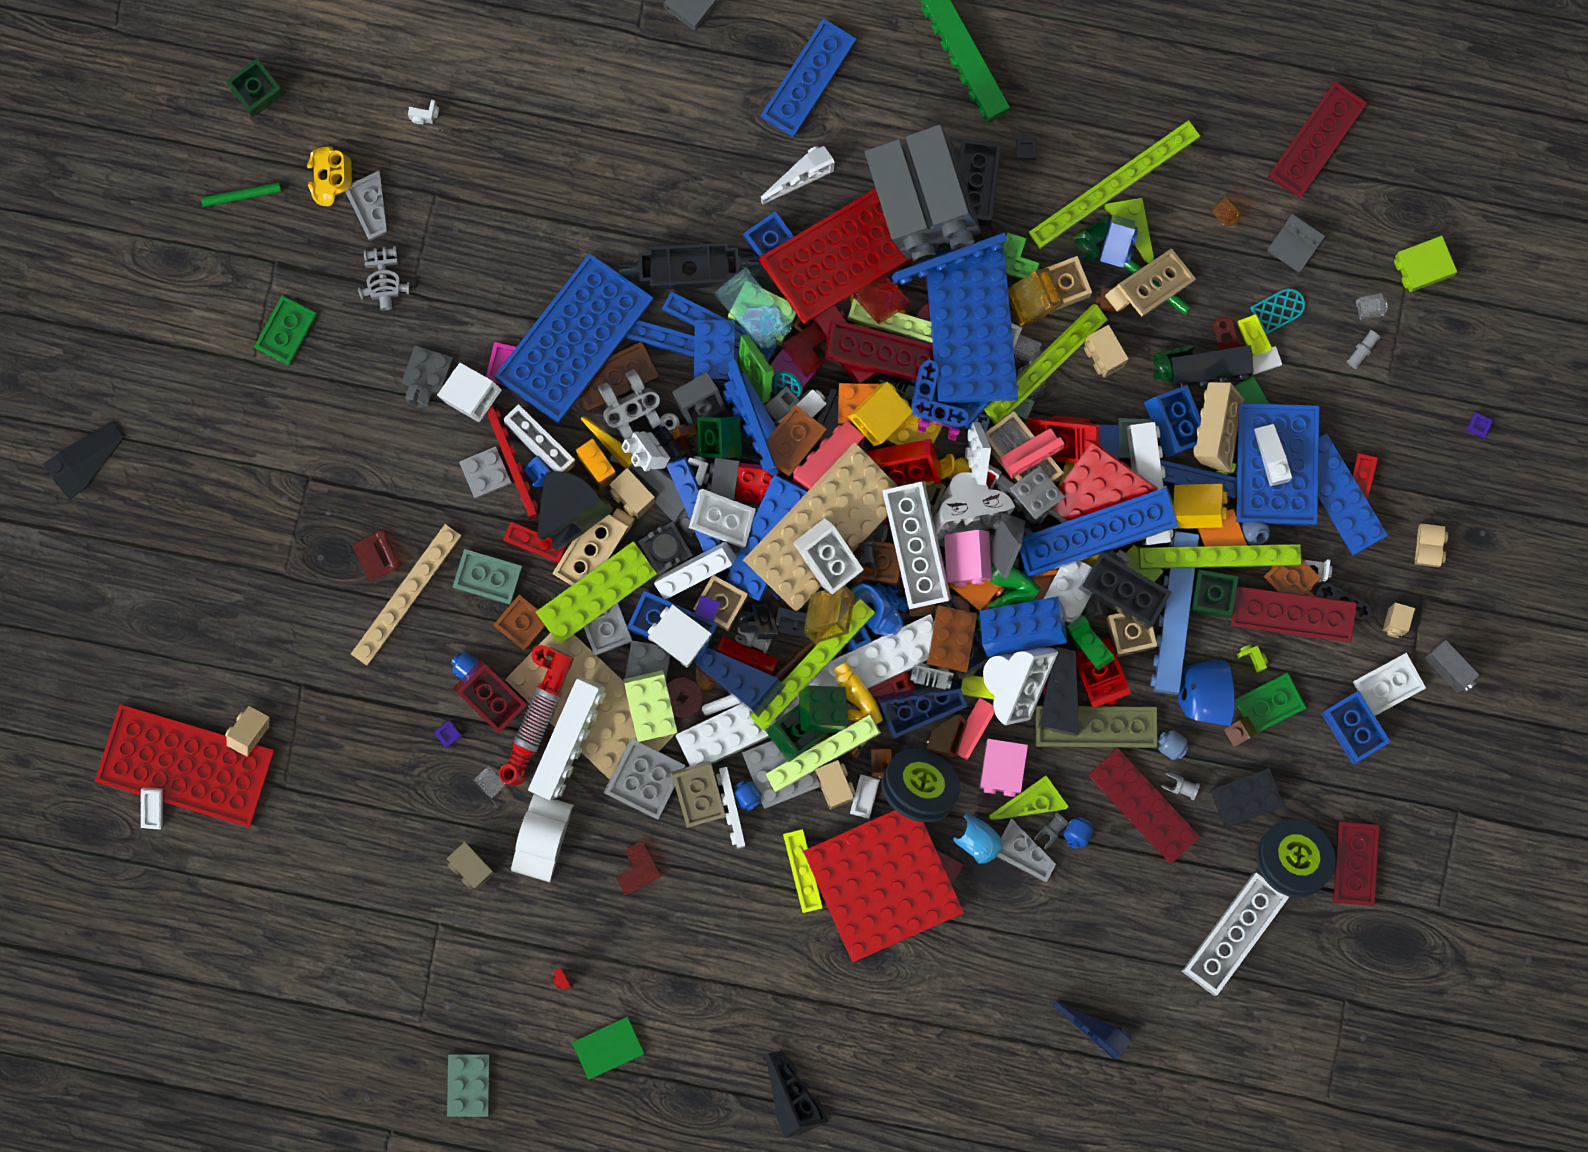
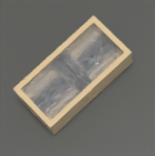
(1011, 434)

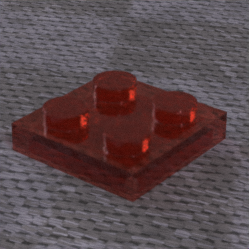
(881, 299)

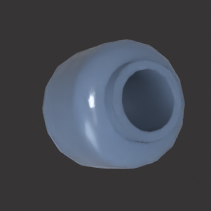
(1255, 532)
(1172, 744)

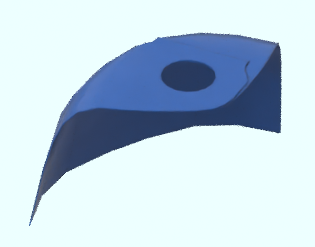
(1214, 692)

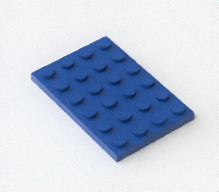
(1299, 435)

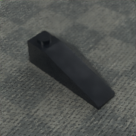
(793, 1103)

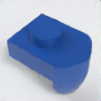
(536, 471)

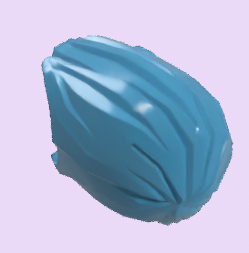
(980, 840)

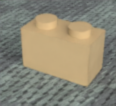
(1398, 620)
(247, 730)

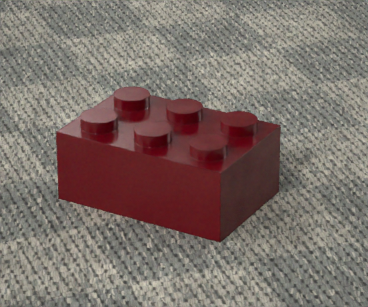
(489, 696)

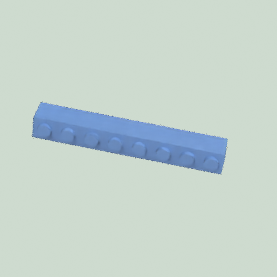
(1174, 622)

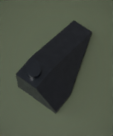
(79, 463)
(978, 656)

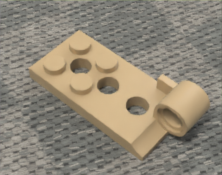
(1128, 290)
(616, 529)

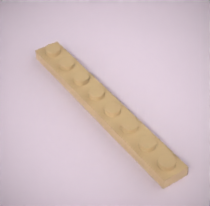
(406, 595)

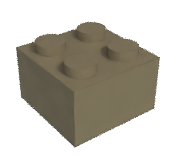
(470, 866)

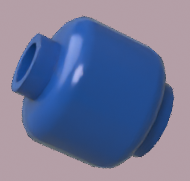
(463, 664)
(747, 795)
(1078, 832)

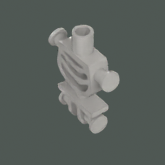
(384, 292)

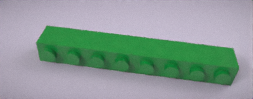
(966, 58)

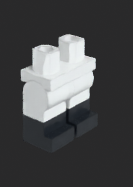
(653, 449)

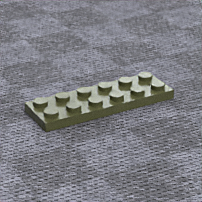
(1106, 728)

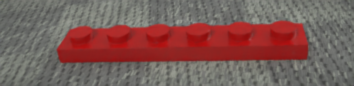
(515, 468)

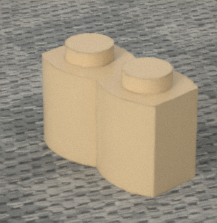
(1430, 545)

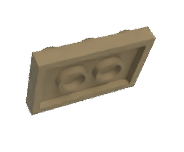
(698, 794)

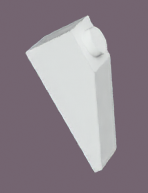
(1273, 455)

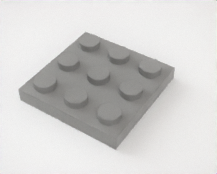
(767, 758)
(643, 779)

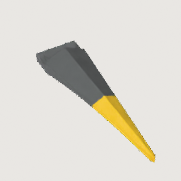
(655, 481)

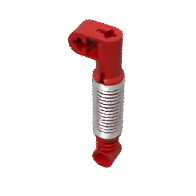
(537, 716)

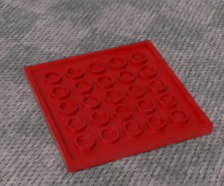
(882, 883)

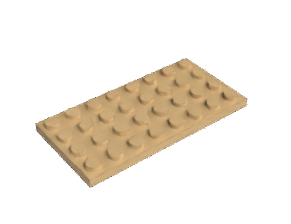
(845, 496)
(614, 721)

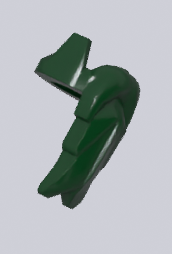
(1087, 238)
(1163, 359)

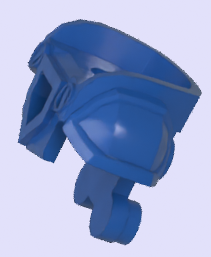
(886, 604)

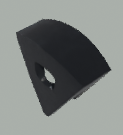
(569, 508)

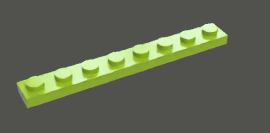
(1049, 361)
(1220, 556)
(812, 666)

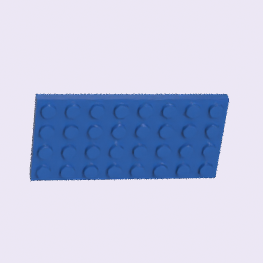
(972, 330)
(573, 338)

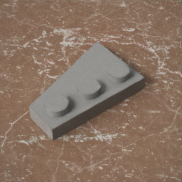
(368, 204)
(1024, 853)

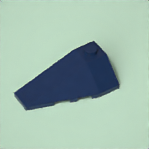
(1106, 1036)

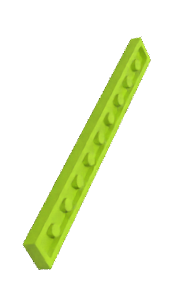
(1114, 184)

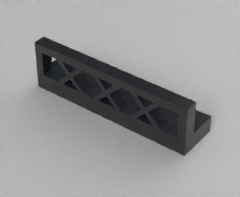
(828, 418)

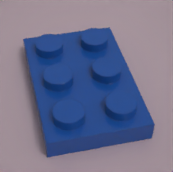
(714, 348)

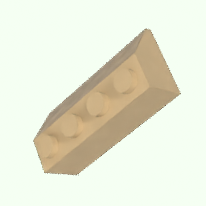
(1218, 426)

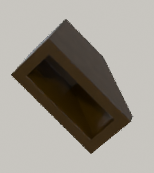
(947, 737)

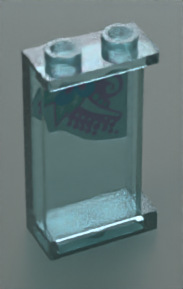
(754, 309)

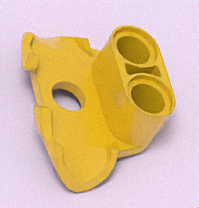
(326, 159)

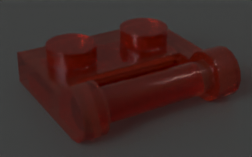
(370, 558)

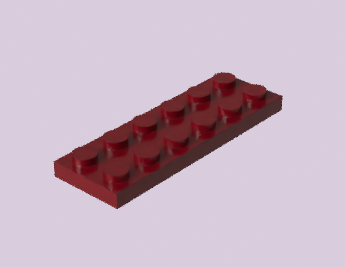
(1317, 139)
(877, 350)
(1294, 614)
(1143, 806)

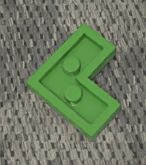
(1015, 264)

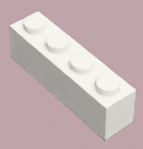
(539, 440)
(695, 570)

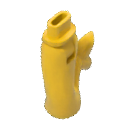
(857, 694)

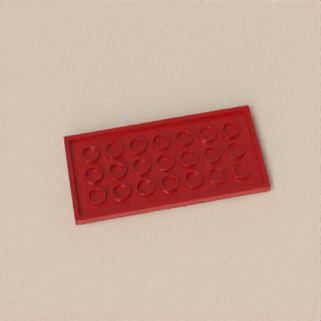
(834, 257)
(185, 762)

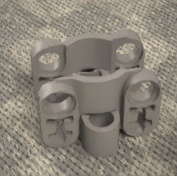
(619, 407)

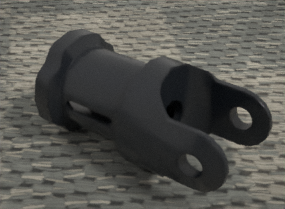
(867, 556)

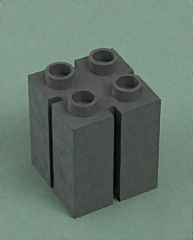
(923, 194)

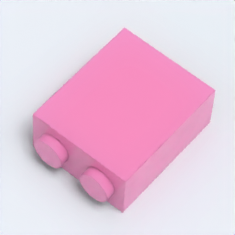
(968, 557)
(1003, 767)

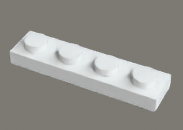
(728, 799)

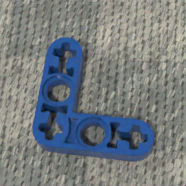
(926, 399)

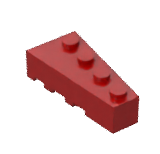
(909, 462)

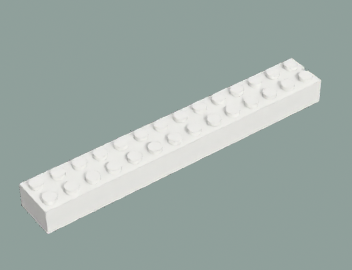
(873, 663)

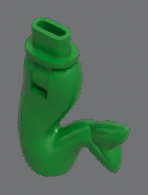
(1026, 587)

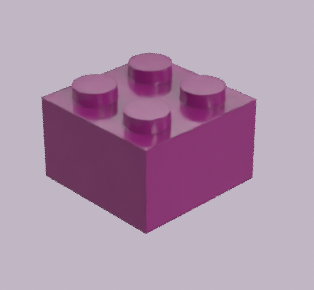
(784, 362)

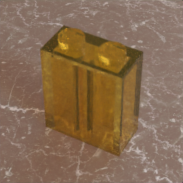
(1034, 297)
(829, 614)

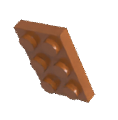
(794, 439)
(952, 638)

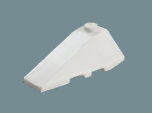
(808, 169)

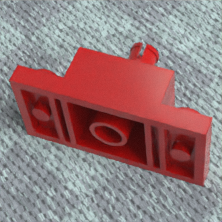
(1074, 432)
(1103, 684)

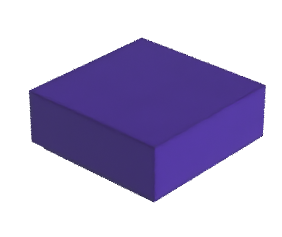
(1479, 425)
(706, 608)
(447, 734)

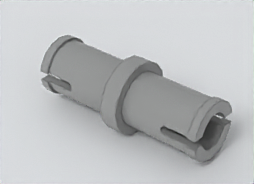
(1363, 349)

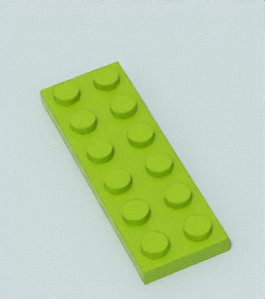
(596, 592)

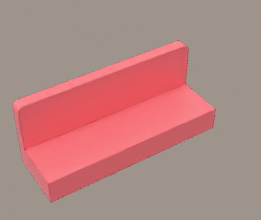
(1031, 453)
(975, 727)

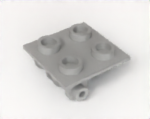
(1037, 492)
(923, 670)

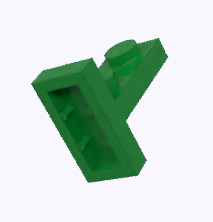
(1089, 643)

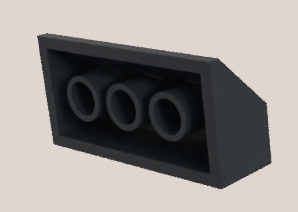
(1212, 367)

